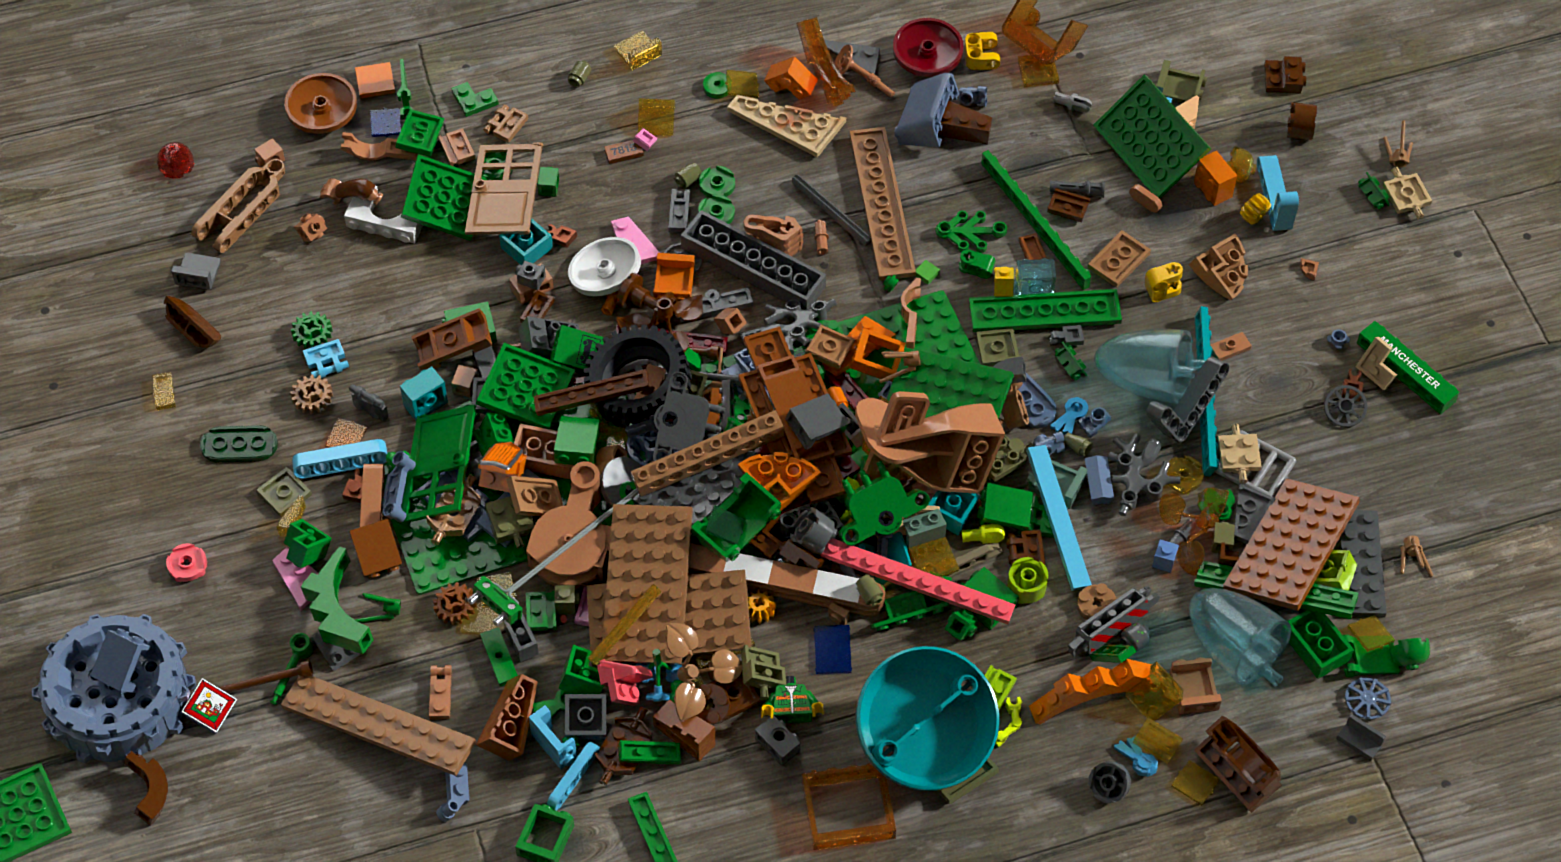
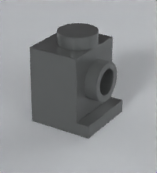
(530, 275)

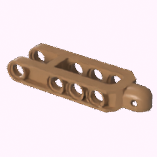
(232, 197)

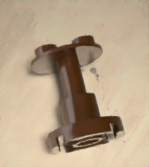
(633, 292)

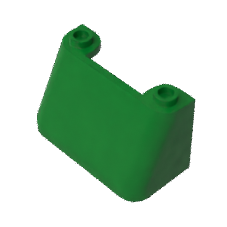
(748, 502)

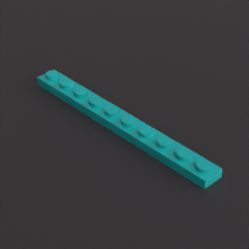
(1207, 426)

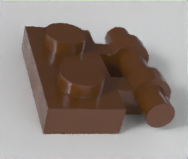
(1031, 545)

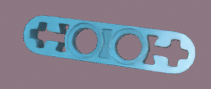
(573, 776)

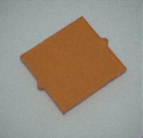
(345, 433)

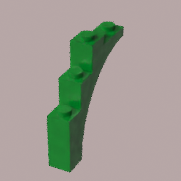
(323, 590)

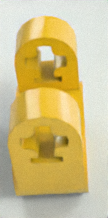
(974, 54)
(1159, 281)

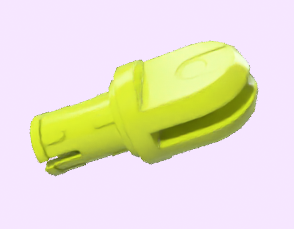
(986, 533)

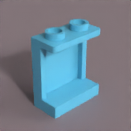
(541, 725)

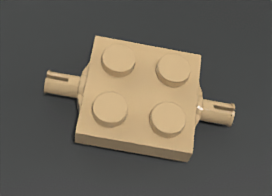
(1407, 193)
(1239, 453)

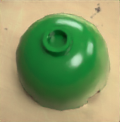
(1410, 652)

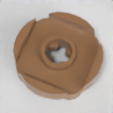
(1089, 595)

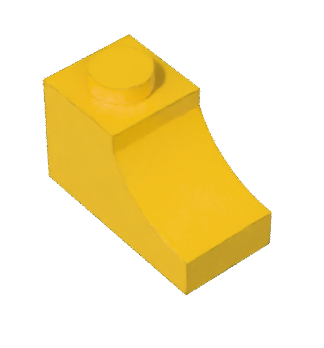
(1003, 281)

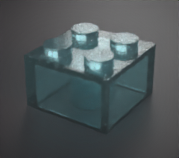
(1035, 276)

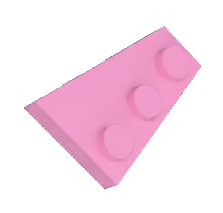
(293, 577)

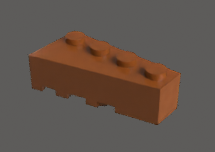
(509, 721)

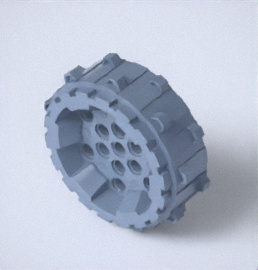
(132, 726)

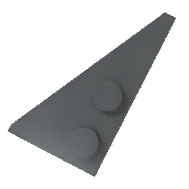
(864, 56)

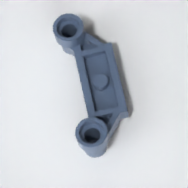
(395, 487)
(457, 794)

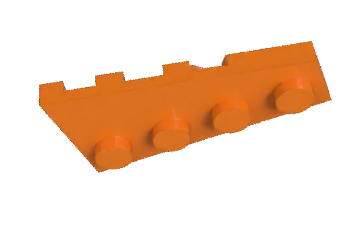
(864, 323)

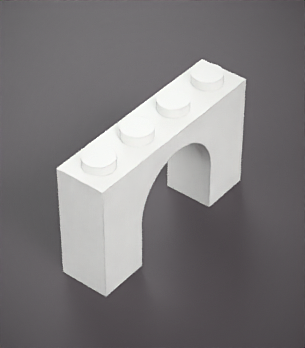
(360, 217)

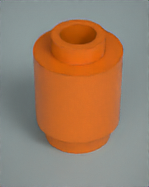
(837, 394)

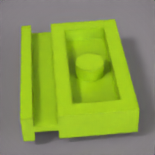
(1001, 683)

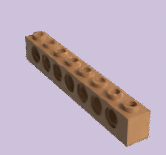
(708, 453)

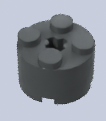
(813, 531)

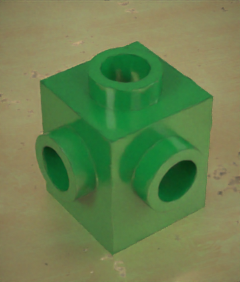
(962, 624)

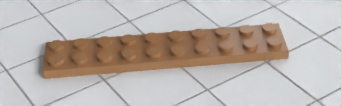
(882, 203)
(379, 724)

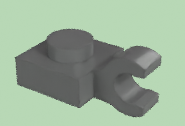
(1069, 335)

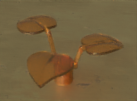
(1171, 508)

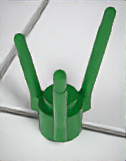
(390, 605)

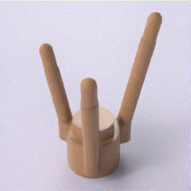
(1400, 157)
(910, 359)
(1413, 548)

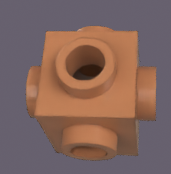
(311, 227)

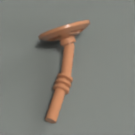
(847, 62)

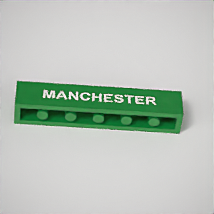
(1412, 370)

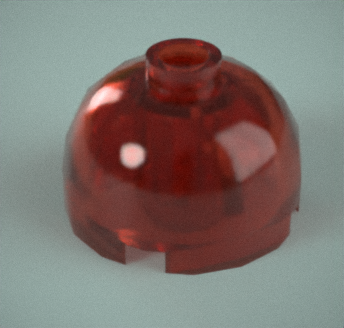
(175, 160)

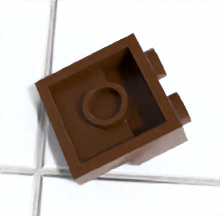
(1285, 75)
(796, 554)

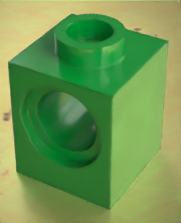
(548, 181)

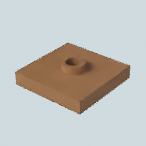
(830, 346)

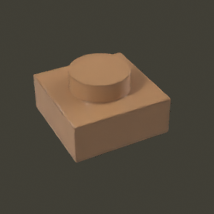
(838, 614)

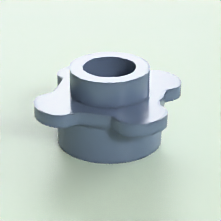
(1338, 334)

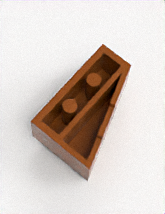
(693, 734)

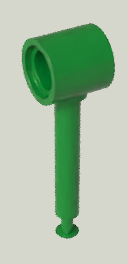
(298, 653)

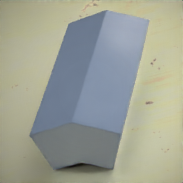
(1099, 479)

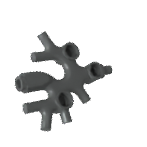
(801, 319)
(1131, 465)

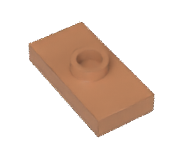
(1230, 346)

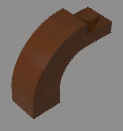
(157, 786)

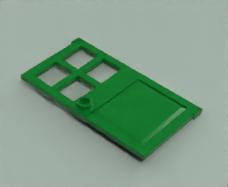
(439, 446)

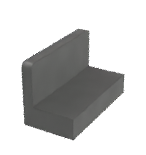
(1361, 737)

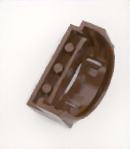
(1247, 756)

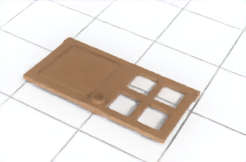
(503, 204)

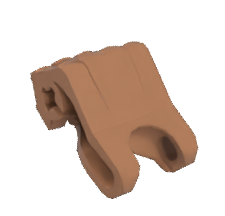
(767, 229)

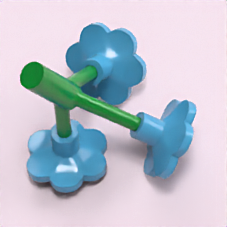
(671, 671)

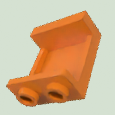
(674, 275)

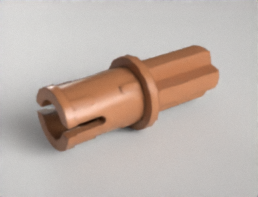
(821, 237)

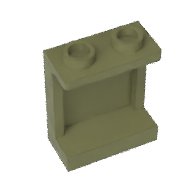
(1180, 84)

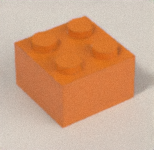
(1215, 178)

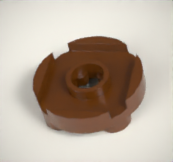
(721, 701)

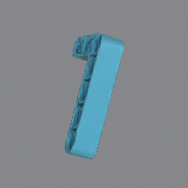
(1283, 203)

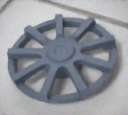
(1368, 698)

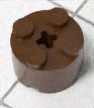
(1301, 121)

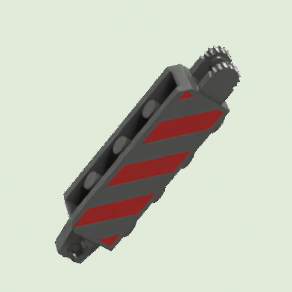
(1112, 620)

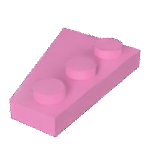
(627, 229)

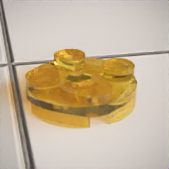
(1194, 476)

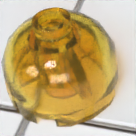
(1241, 164)

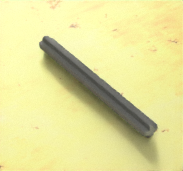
(831, 210)

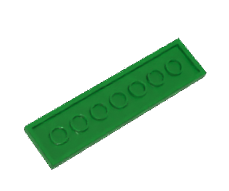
(1045, 310)

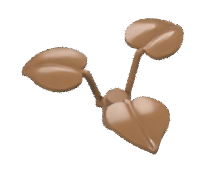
(726, 668)

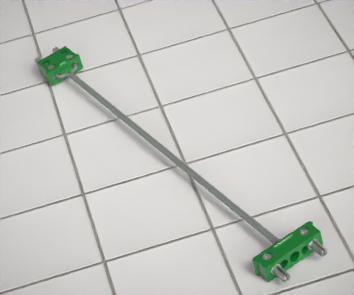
(506, 605)

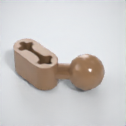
(1014, 408)

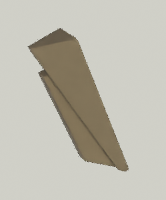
(974, 556)

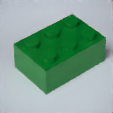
(1319, 642)

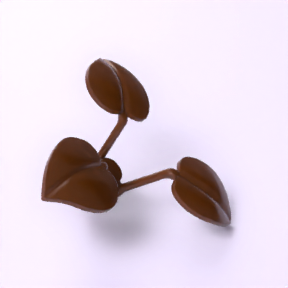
(688, 309)

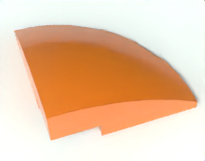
(781, 475)

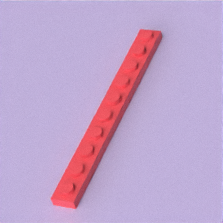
(918, 581)

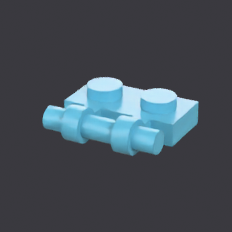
(324, 354)

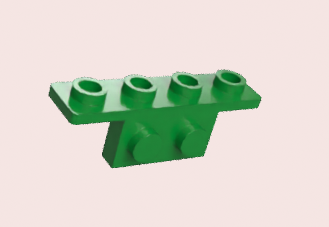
(905, 606)

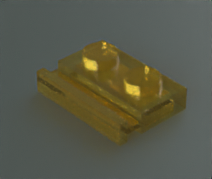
(1157, 740)

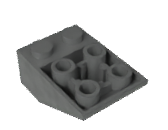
(538, 335)

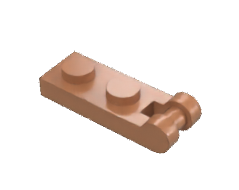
(440, 692)

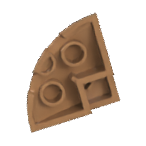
(1223, 267)

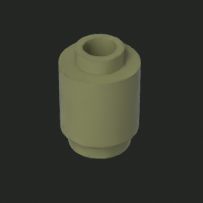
(579, 73)
(687, 175)
(869, 590)

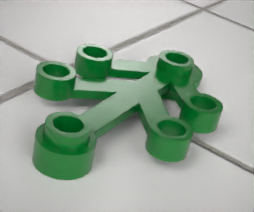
(968, 230)

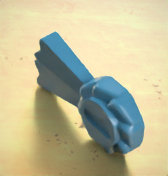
(1075, 409)
(1143, 763)

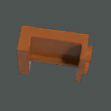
(376, 548)

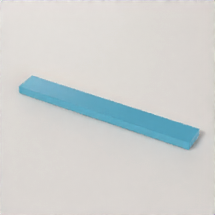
(1058, 517)

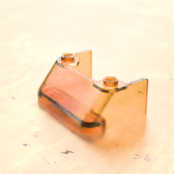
(1023, 30)

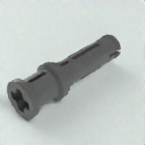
(1083, 188)

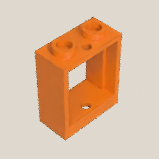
(871, 368)

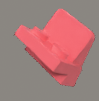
(622, 680)

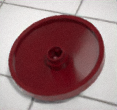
(928, 47)

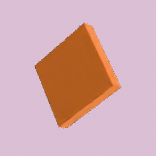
(375, 80)

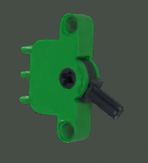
(874, 500)

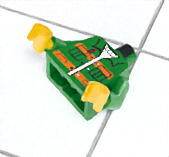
(792, 703)

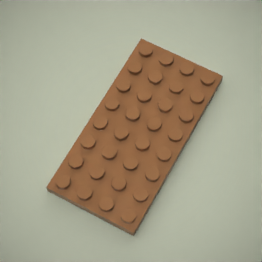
(647, 549)
(714, 610)

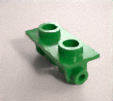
(1370, 185)
(1075, 367)

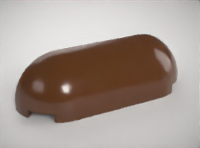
(190, 323)

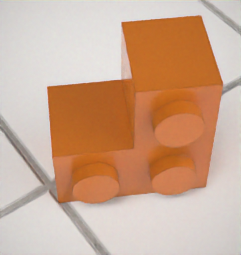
(791, 75)

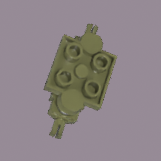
(1009, 458)

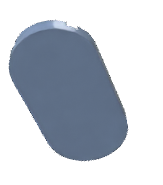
(1038, 403)

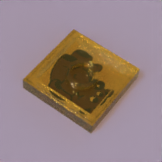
(1036, 73)

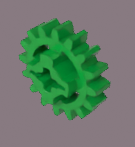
(311, 329)

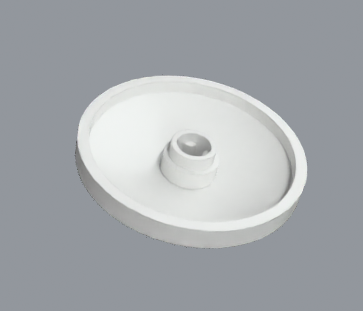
(603, 266)

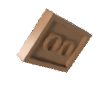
(1119, 258)
(533, 495)

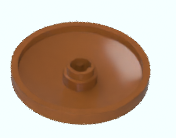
(320, 103)

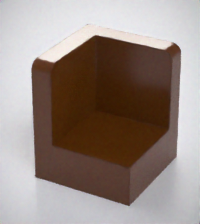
(1227, 557)

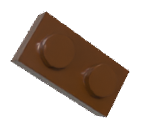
(538, 306)

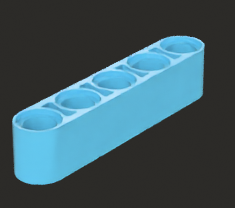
(339, 458)

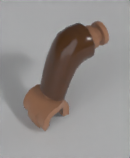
(357, 188)

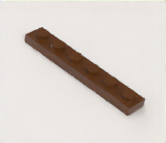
(591, 392)

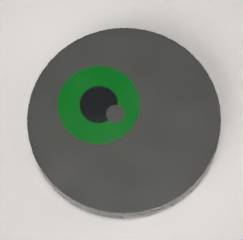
(617, 480)

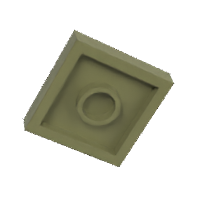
(996, 346)
(282, 491)

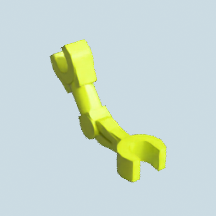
(1014, 710)

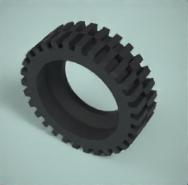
(629, 347)

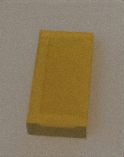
(163, 391)

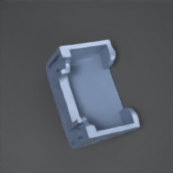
(924, 111)

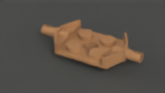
(456, 525)

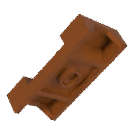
(452, 339)

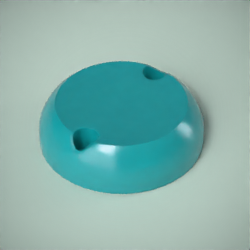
(927, 718)

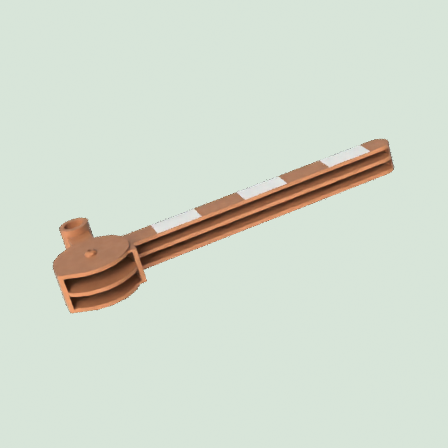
(590, 555)

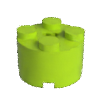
(1028, 579)

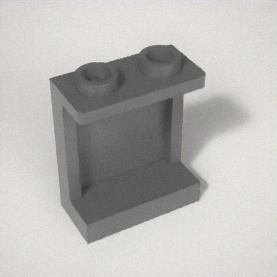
(816, 420)

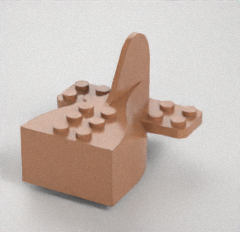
(940, 451)

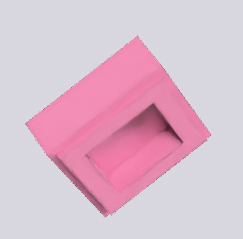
(645, 139)

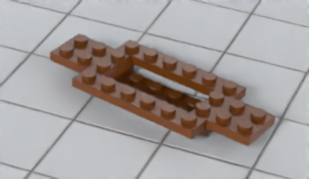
(789, 384)

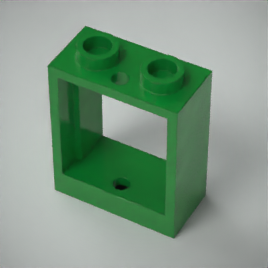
(538, 853)

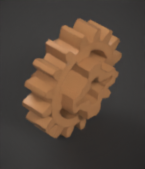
(311, 394)

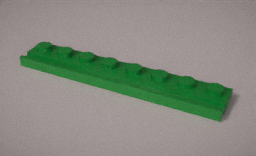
(1319, 599)

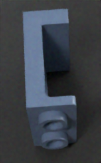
(118, 659)

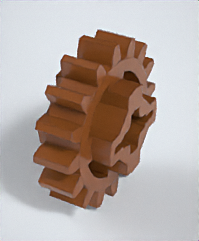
(454, 602)

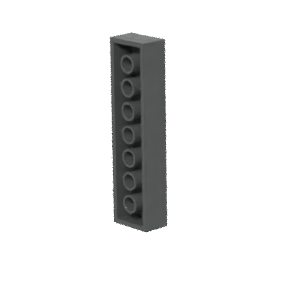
(752, 260)

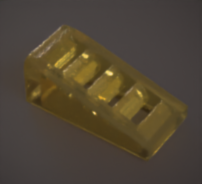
(293, 514)

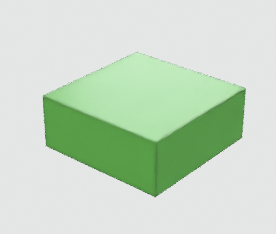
(927, 272)

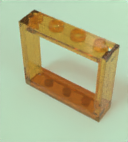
(855, 835)

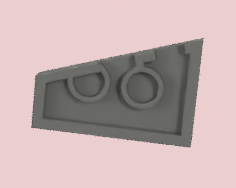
(1250, 511)

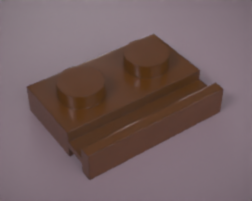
(1068, 205)

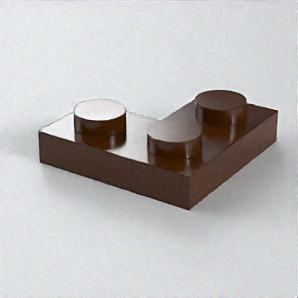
(765, 541)

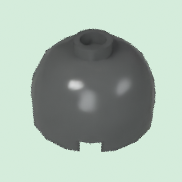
(1109, 781)

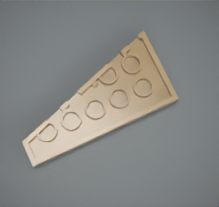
(792, 124)

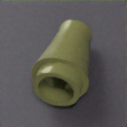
(1078, 444)

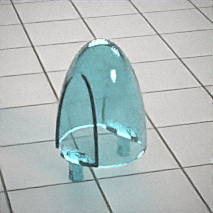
(1150, 363)
(1239, 634)

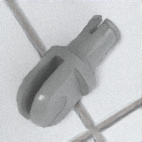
(1073, 102)

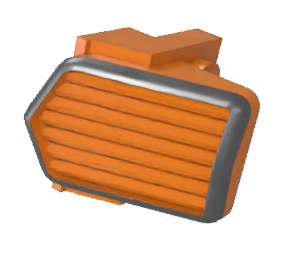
(499, 464)

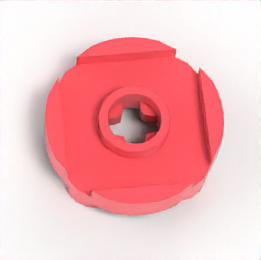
(193, 570)

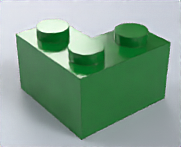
(305, 543)
(578, 676)

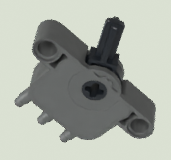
(690, 421)

